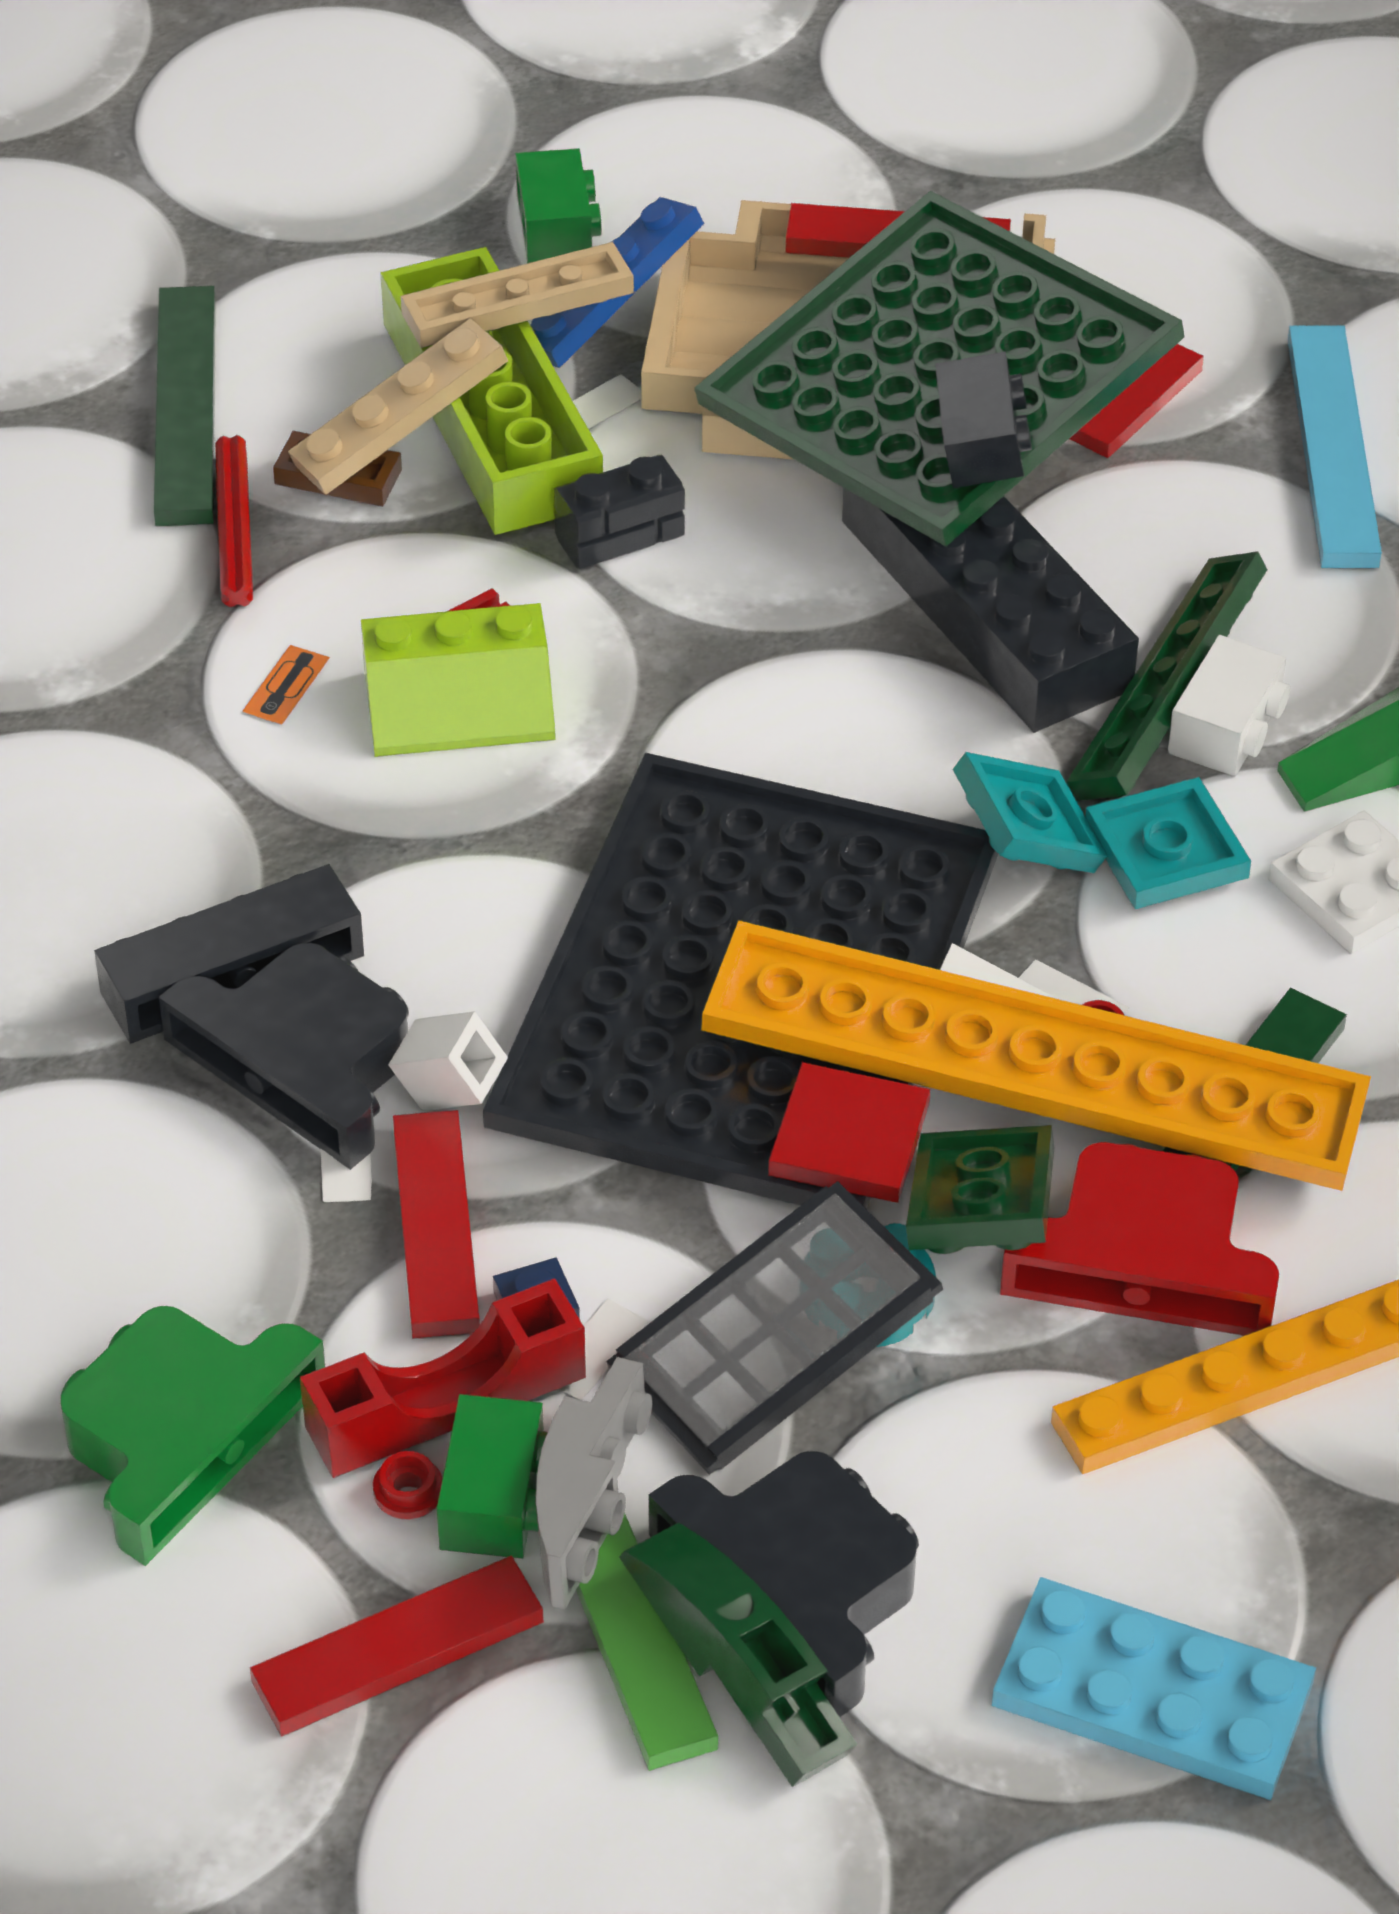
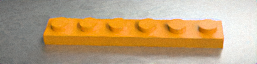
(1230, 1379)

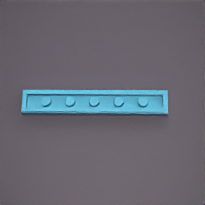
(1333, 447)

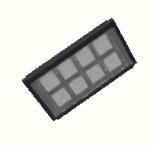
(777, 1325)

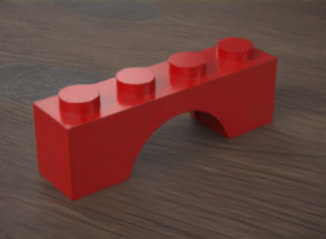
(374, 1410)

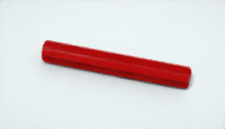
(233, 521)

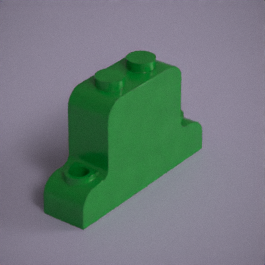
(179, 1415)

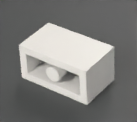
(1228, 706)

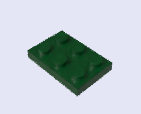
(981, 1189)

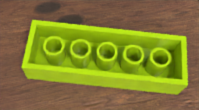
(516, 427)

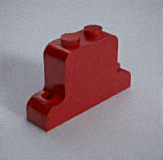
(1149, 1244)

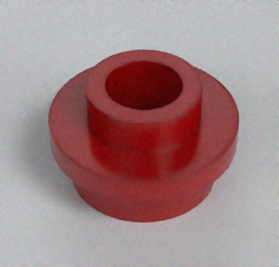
(403, 1471)

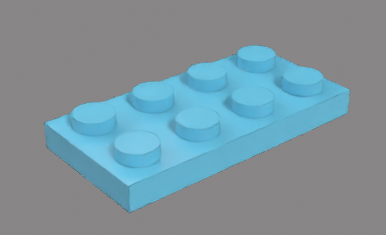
(1154, 1687)

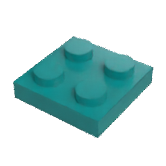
(1029, 813)
(1168, 843)

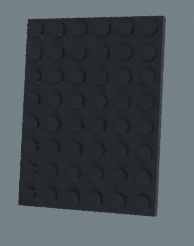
(615, 1029)

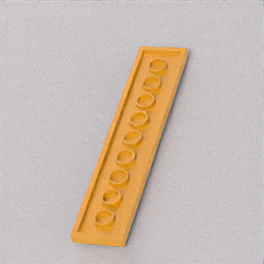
(1038, 1054)

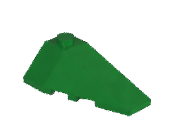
(1348, 759)

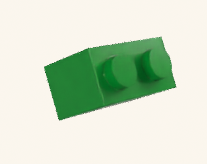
(555, 203)
(491, 1477)

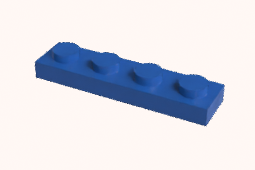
(645, 248)

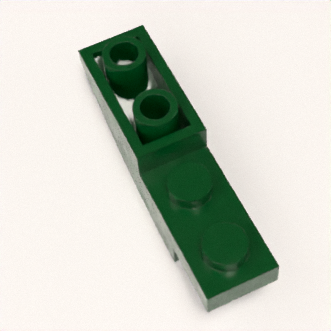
(750, 1644)

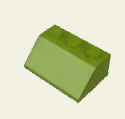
(458, 679)

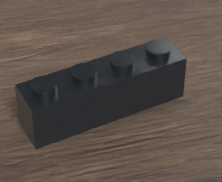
(226, 944)

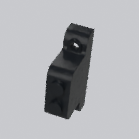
(298, 1041)
(816, 1551)

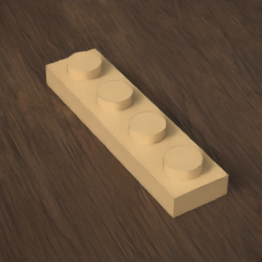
(519, 293)
(398, 406)

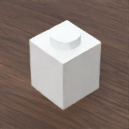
(448, 1061)

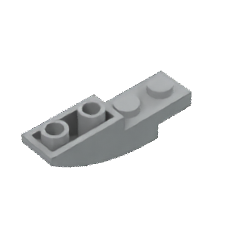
(580, 1473)

